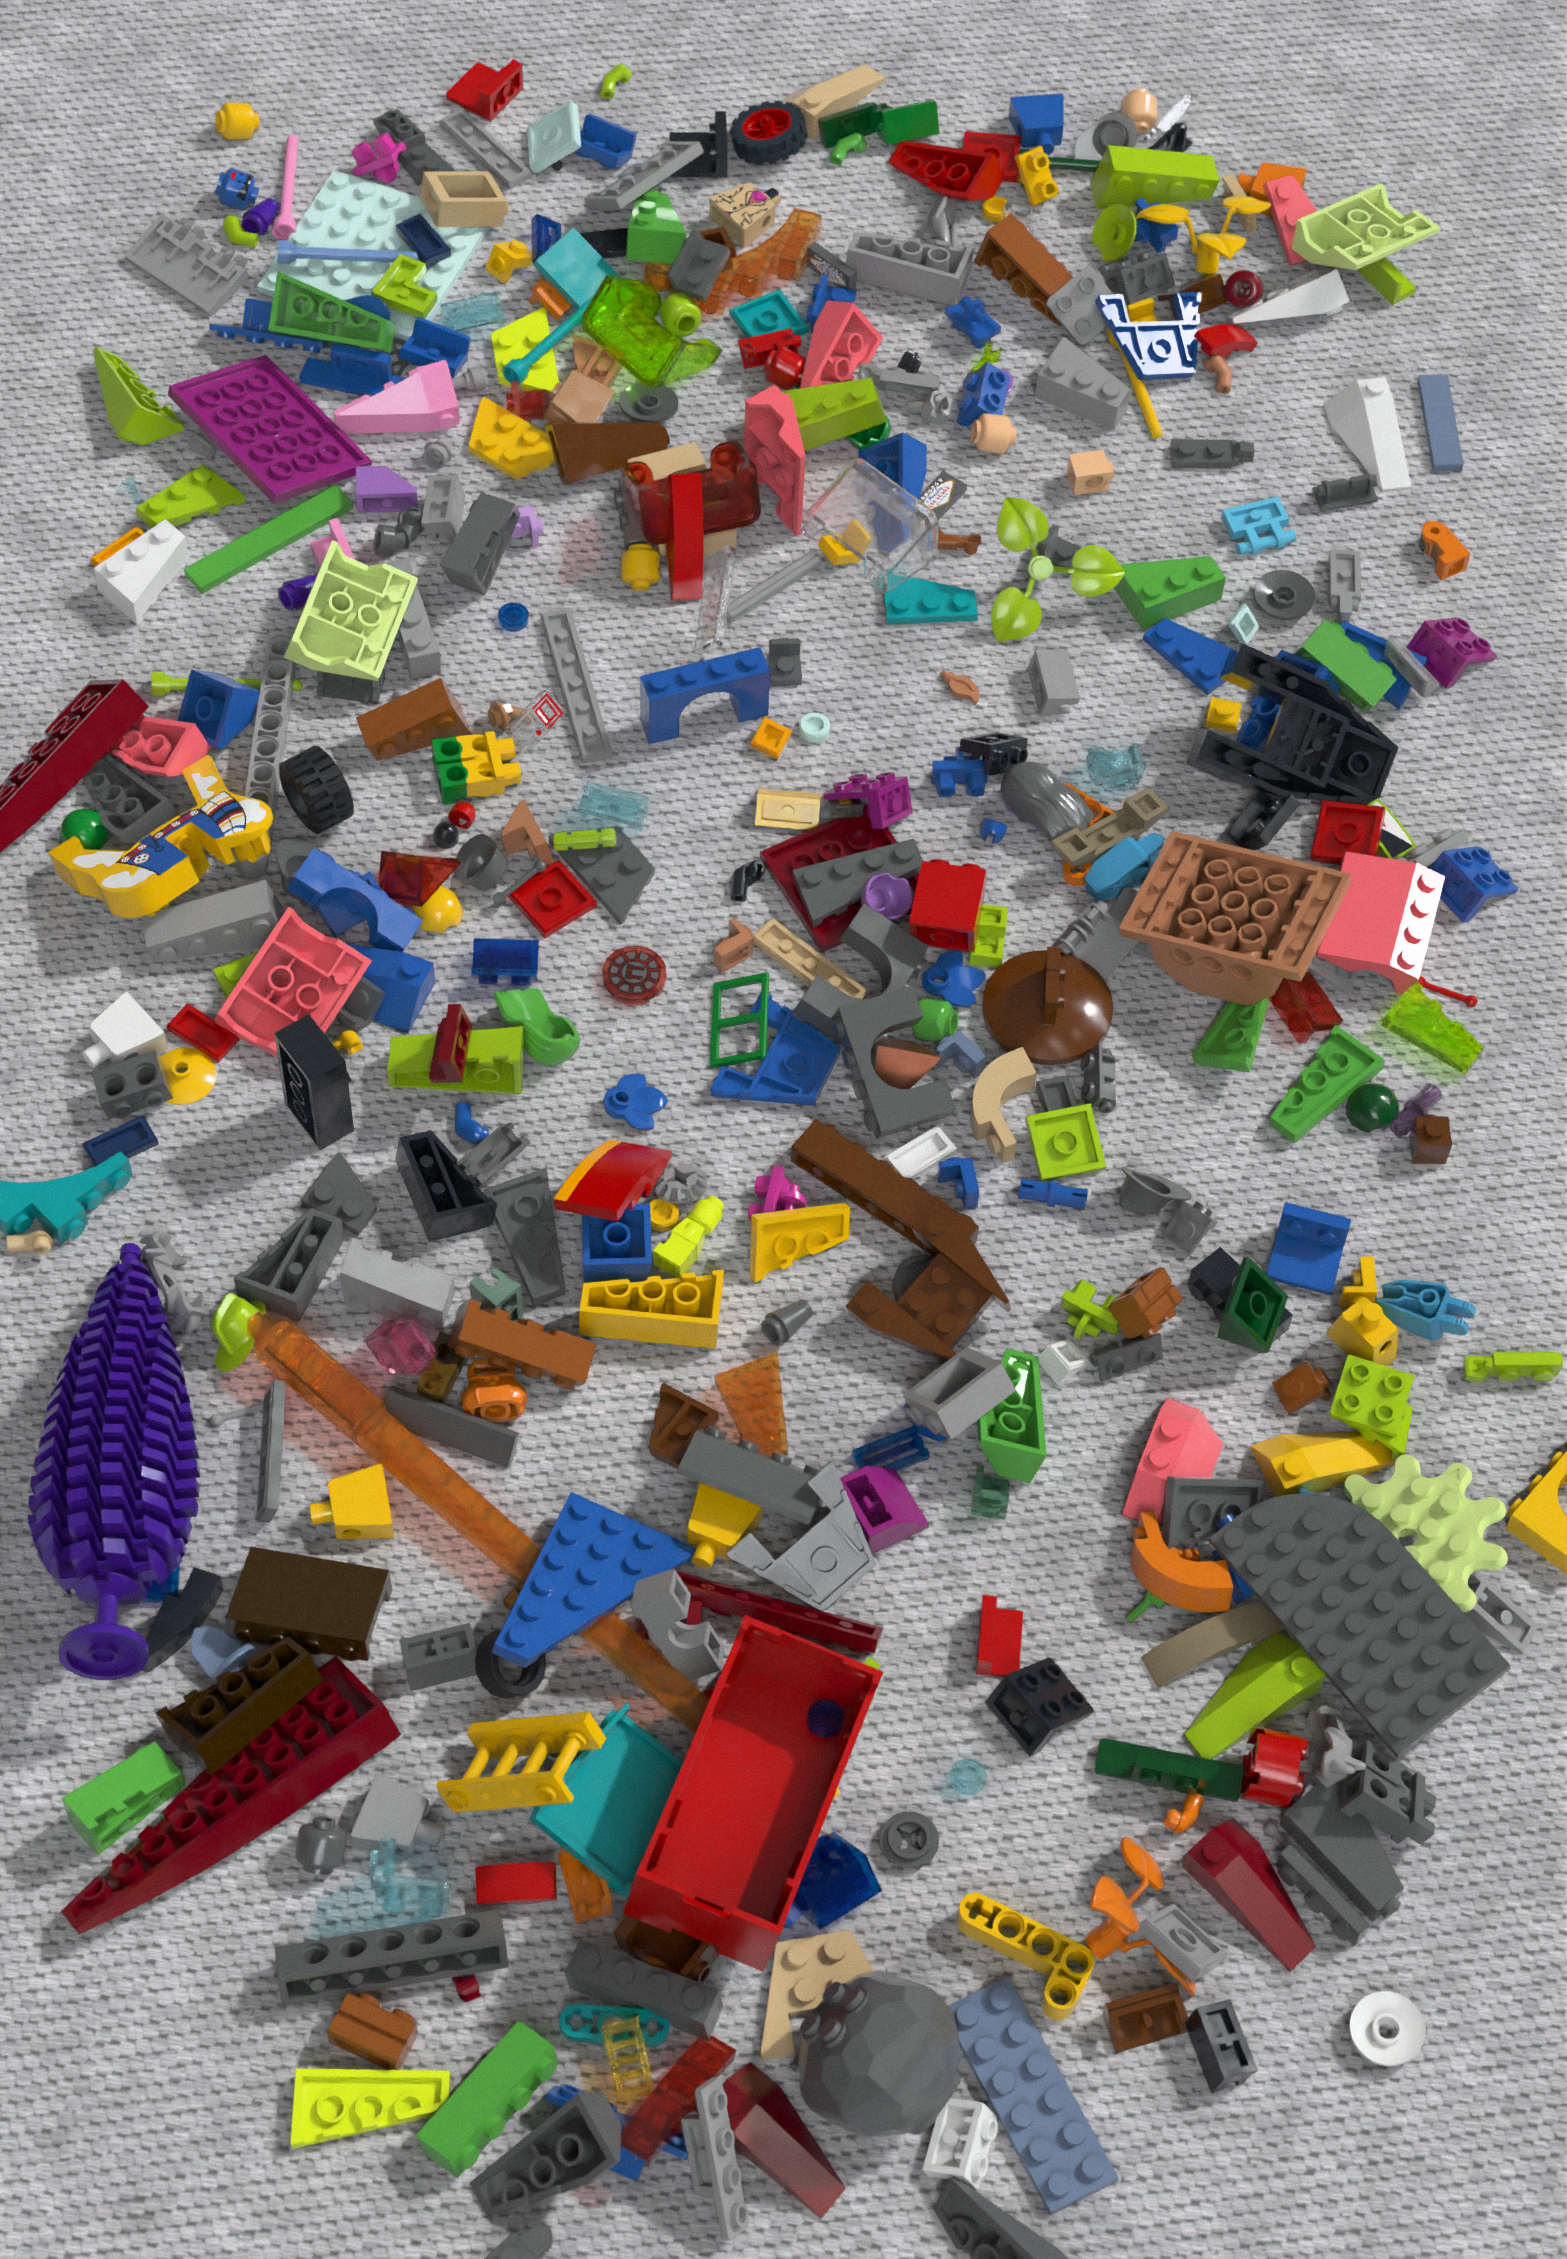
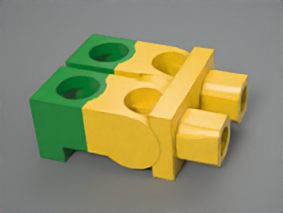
(474, 766)

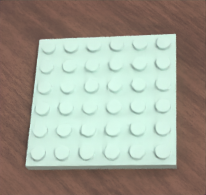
(365, 216)

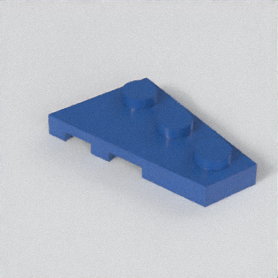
(1376, 645)
(1190, 653)

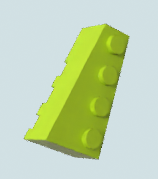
(836, 410)
(491, 1065)

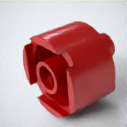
(1273, 1767)

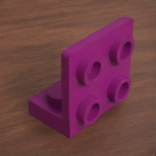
(1449, 648)
(886, 796)

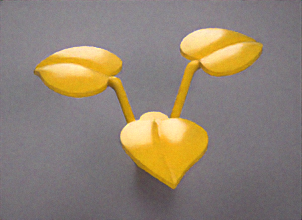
(1211, 244)

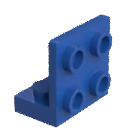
(1471, 880)
(1308, 1248)

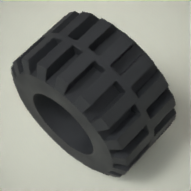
(316, 789)

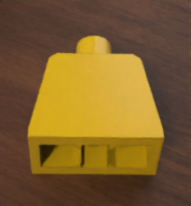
(1366, 1333)
(357, 1506)
(719, 1523)

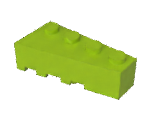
(1154, 175)

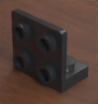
(714, 144)
(1037, 1704)

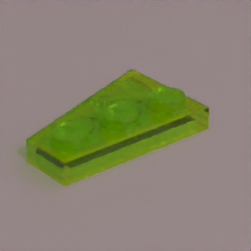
(1427, 1027)

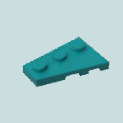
(929, 602)

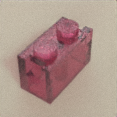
(401, 1347)

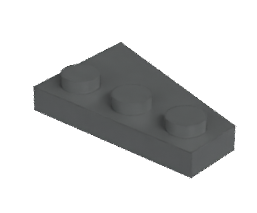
(1200, 1502)

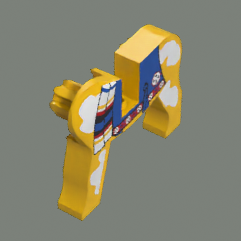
(172, 855)

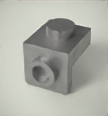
(1189, 1226)

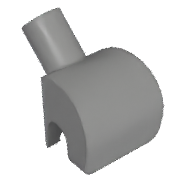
(932, 408)

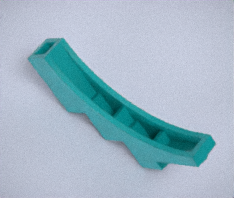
(61, 1201)

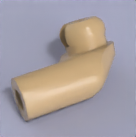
(37, 1241)

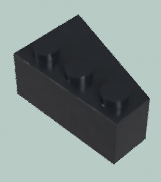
(440, 1190)

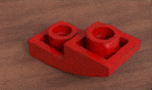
(1224, 339)
(516, 1883)

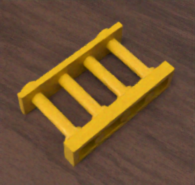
(516, 1738)

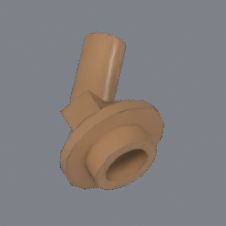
(500, 714)

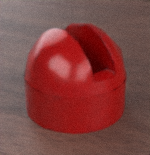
(464, 811)

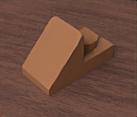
(524, 833)

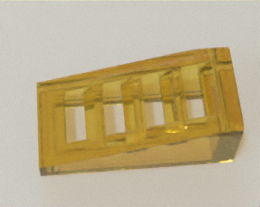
(637, 2091)

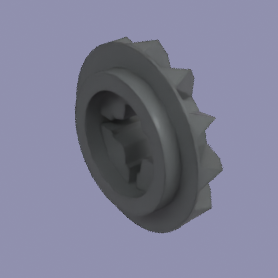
(909, 1824)

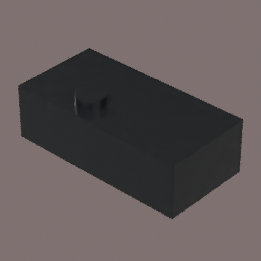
(314, 1081)

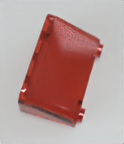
(728, 493)

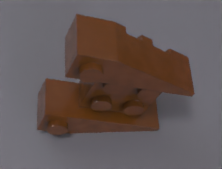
(941, 1300)

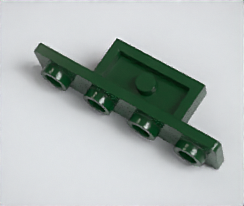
(1169, 1770)

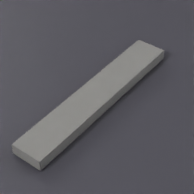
(576, 686)

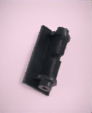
(1173, 140)

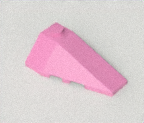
(415, 404)

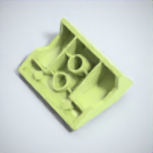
(1358, 231)
(350, 616)

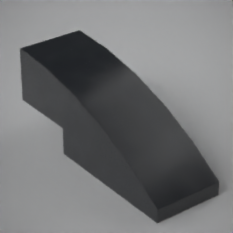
(181, 1615)

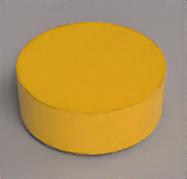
(993, 208)
(663, 1215)

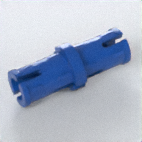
(1053, 1193)

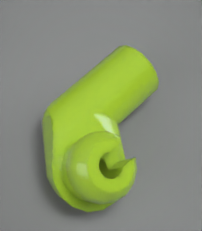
(610, 79)
(236, 234)

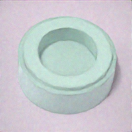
(814, 727)

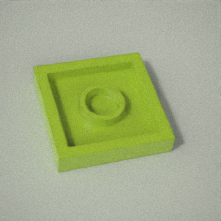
(1065, 1142)

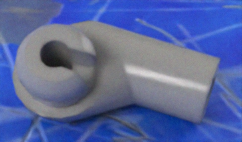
(941, 229)

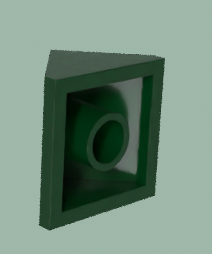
(1252, 1309)

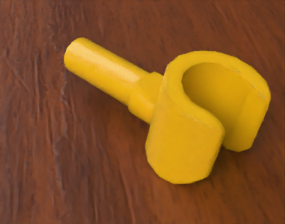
(349, 1041)

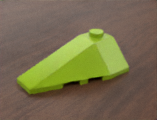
(131, 403)

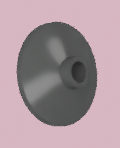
(648, 403)
(1287, 586)

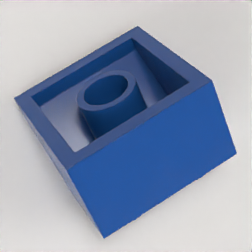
(218, 706)

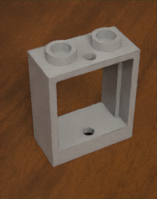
(958, 1393)

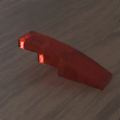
(674, 2097)

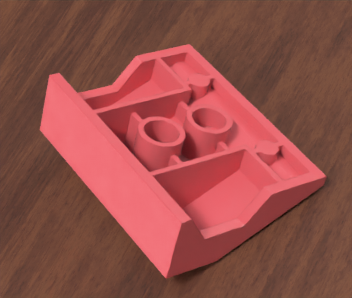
(777, 450)
(1383, 918)
(289, 978)

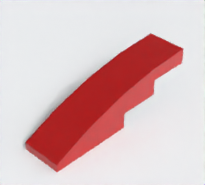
(685, 536)

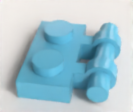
(1256, 518)

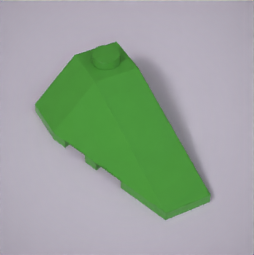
(1014, 1429)

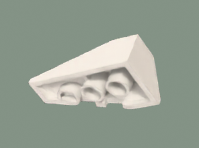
(1370, 428)

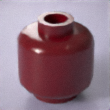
(1236, 282)

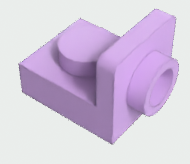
(528, 524)

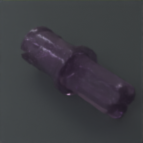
(1415, 1108)

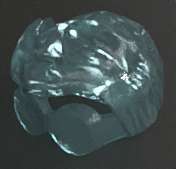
(1115, 767)

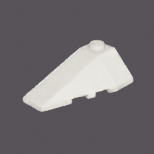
(1310, 294)

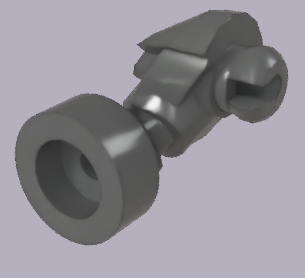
(408, 528)

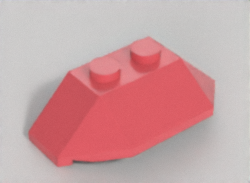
(1178, 1446)

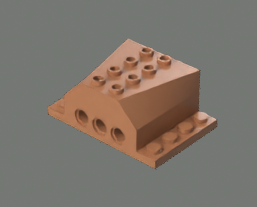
(1233, 916)

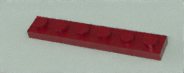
(786, 1615)

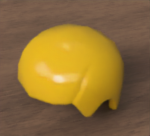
(440, 911)

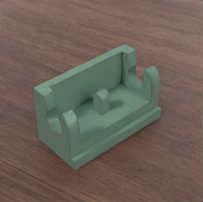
(504, 1295)

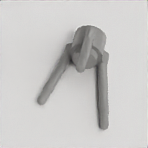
(950, 207)

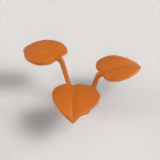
(1122, 1920)

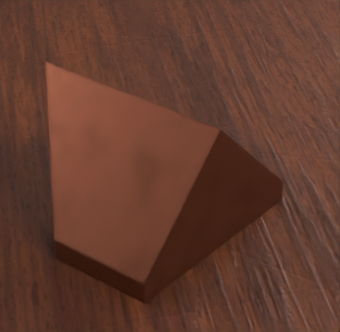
(902, 1062)

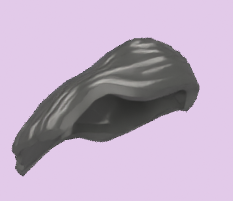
(1044, 800)

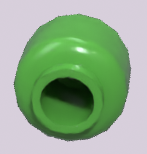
(938, 1020)

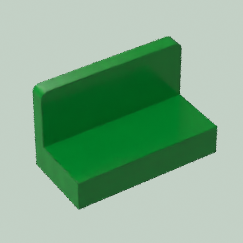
(909, 122)

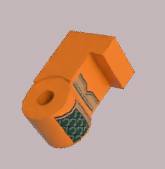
(1444, 549)

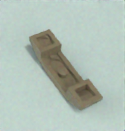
(1132, 820)
(1209, 1641)

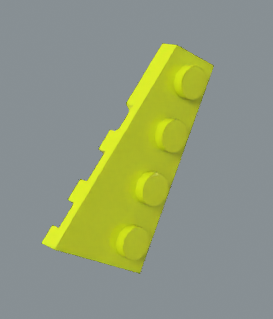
(357, 2101)

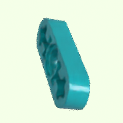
(587, 2011)

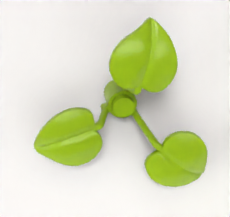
(1021, 526)

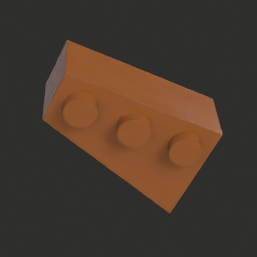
(413, 721)

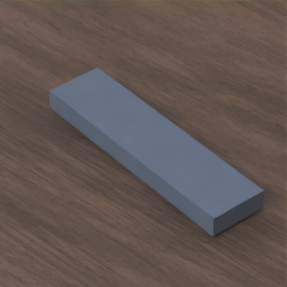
(1440, 423)

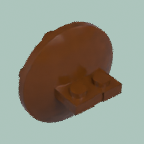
(1047, 1006)

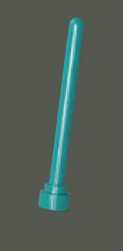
(518, 369)

